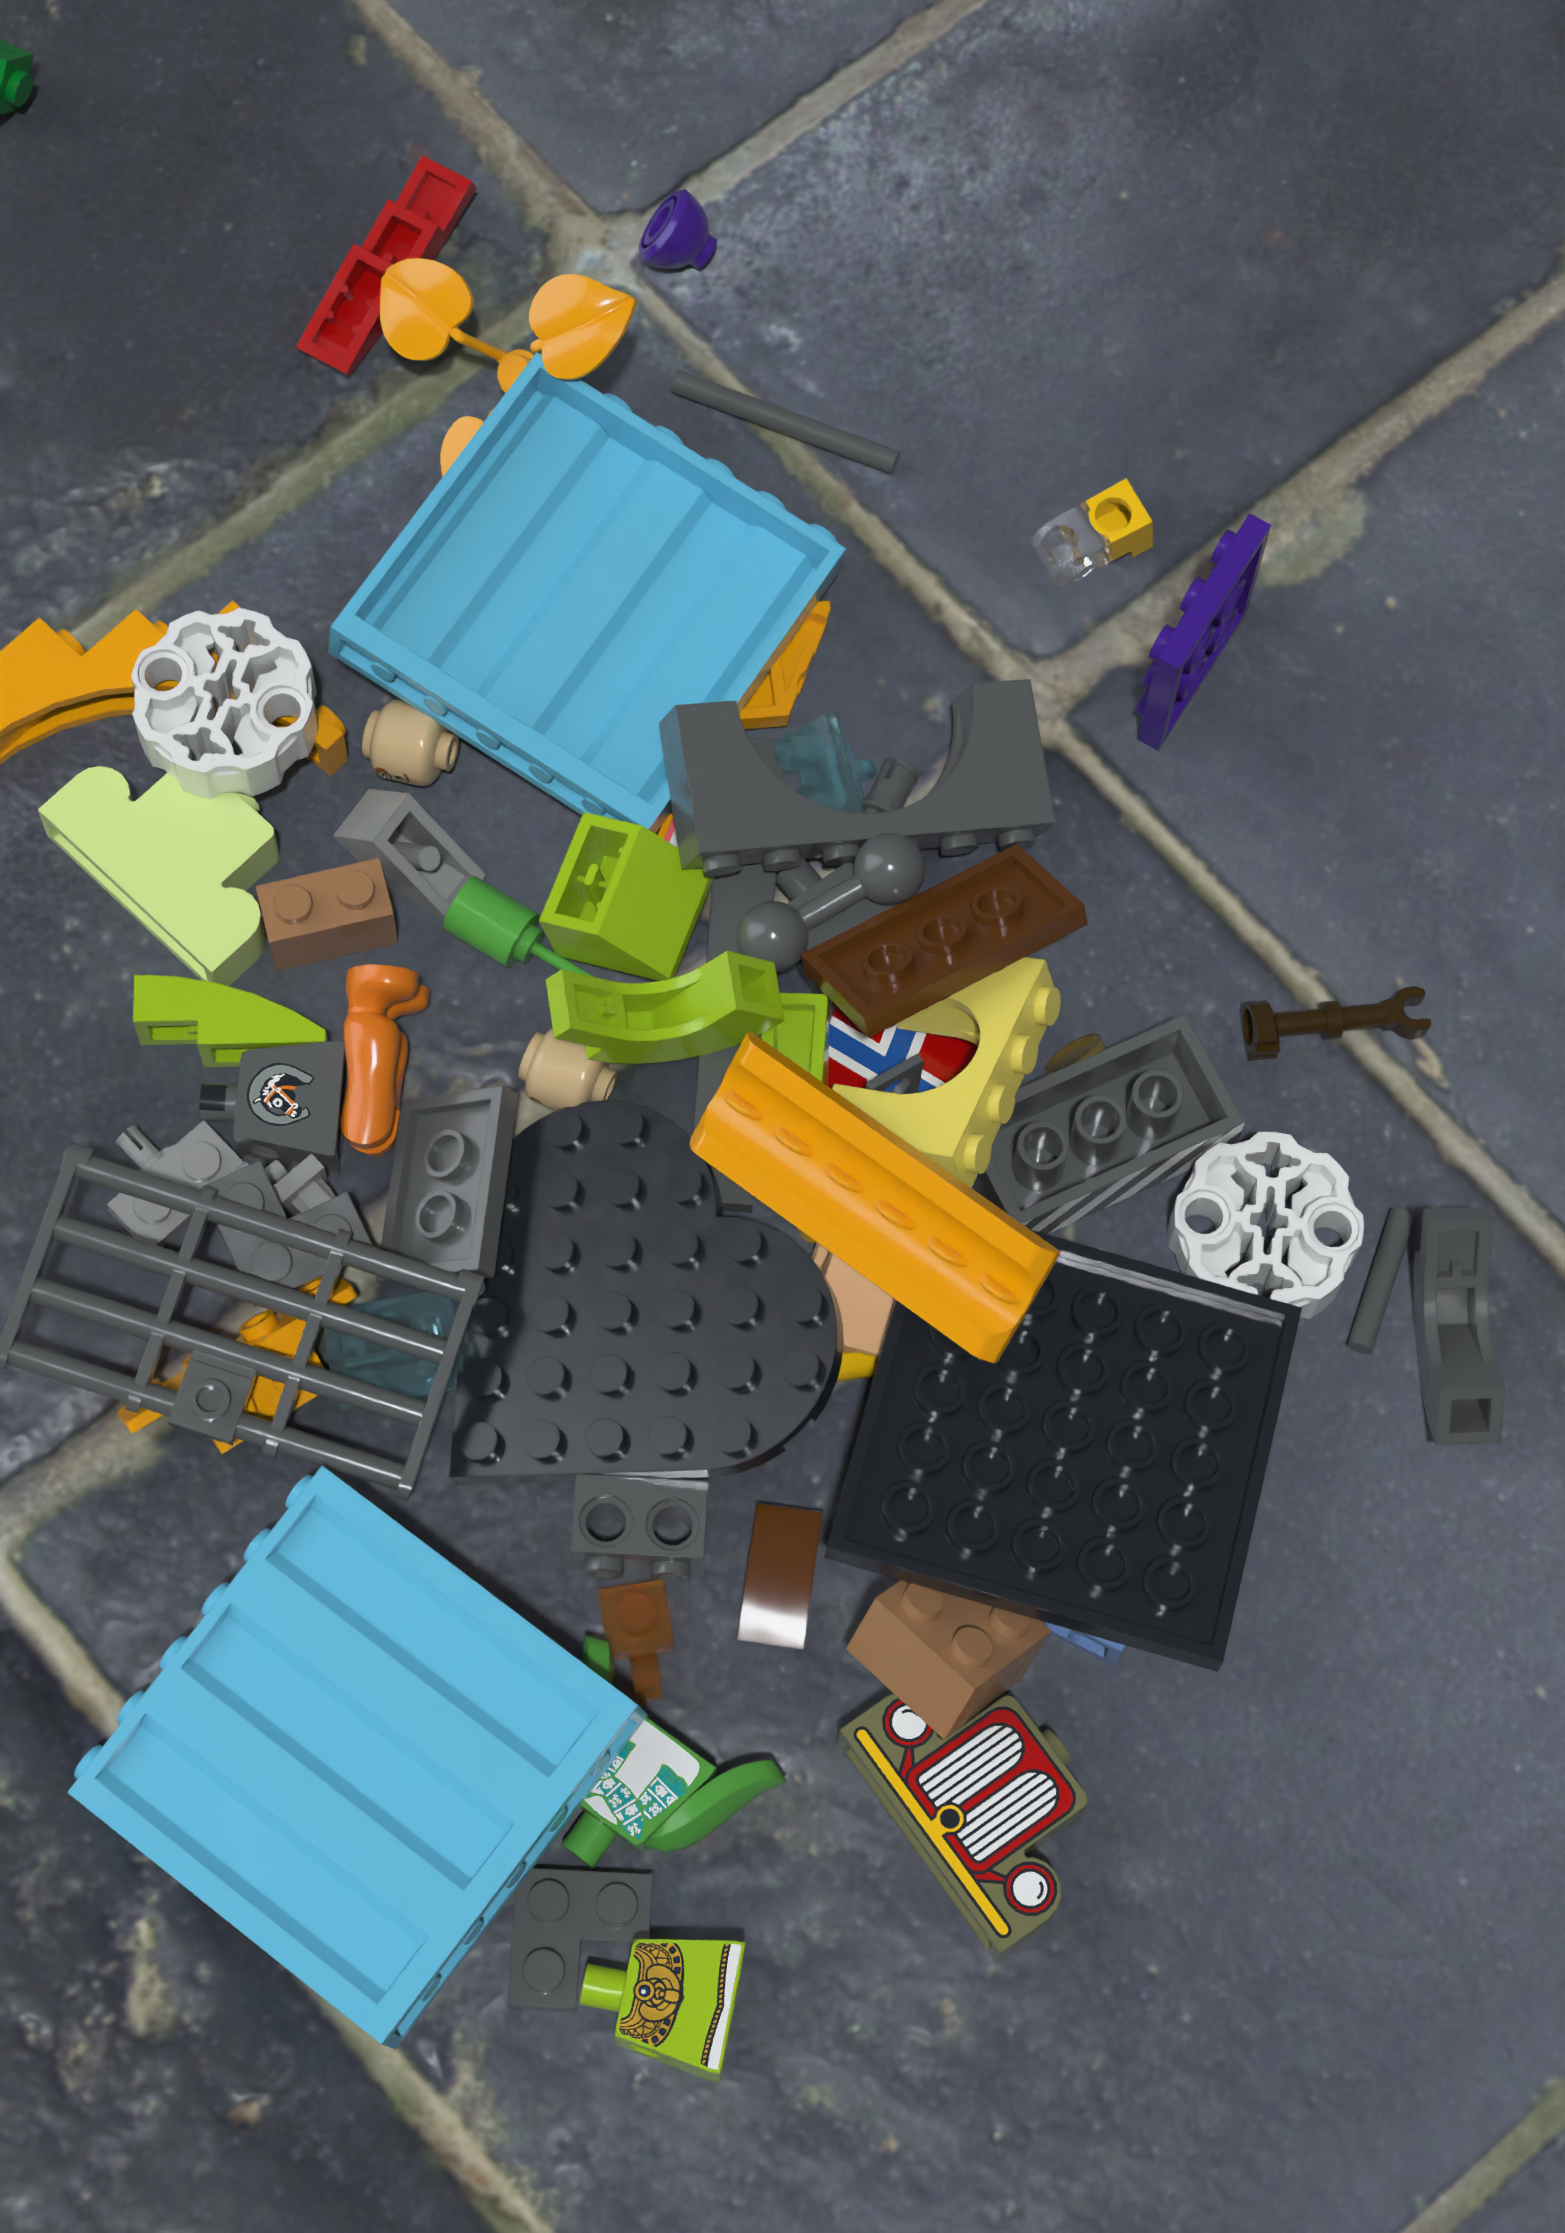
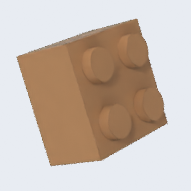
(944, 1652)

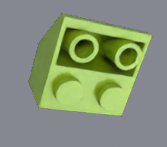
(623, 900)

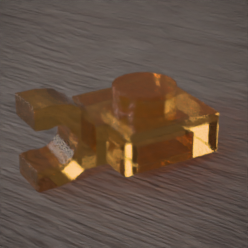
(638, 1628)

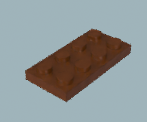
(943, 940)

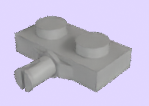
(191, 1162)

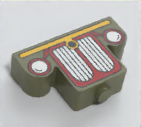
(974, 1808)

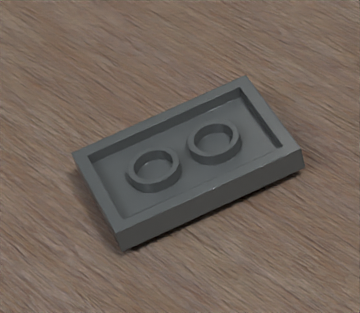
(450, 1180)

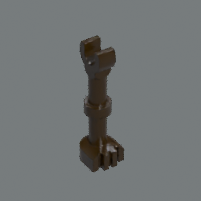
(1263, 1026)

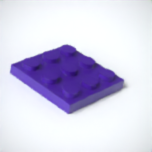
(1210, 619)

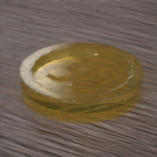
(1076, 1051)

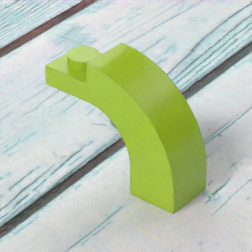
(669, 1016)

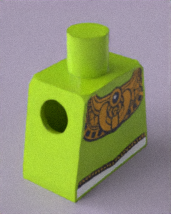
(672, 2001)

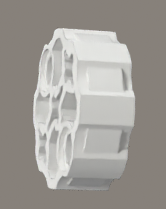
(268, 680)
(1218, 1192)

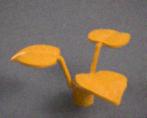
(571, 316)

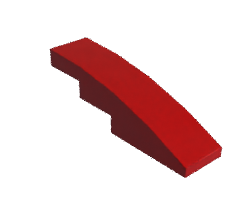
(410, 228)

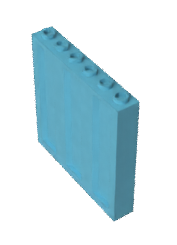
(580, 591)
(356, 1755)

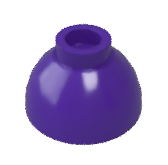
(677, 234)

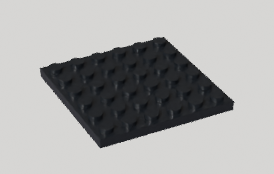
(1087, 1470)

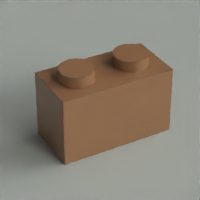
(327, 914)

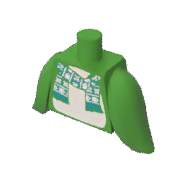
(659, 1789)

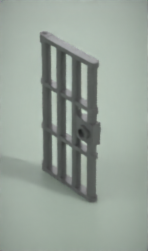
(221, 1368)

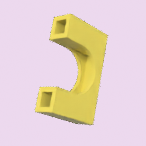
(962, 1117)

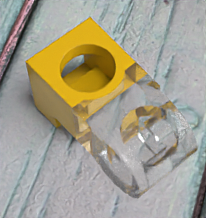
(1094, 534)

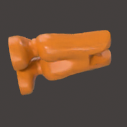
(376, 1052)

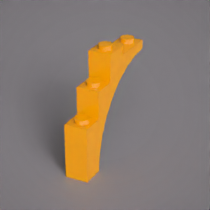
(58, 686)

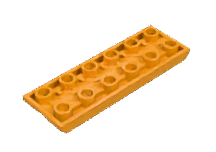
(873, 1200)

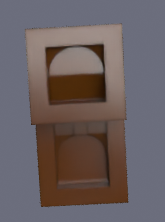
(780, 1575)

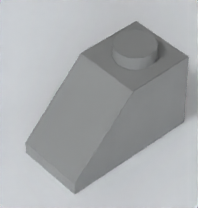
(412, 848)

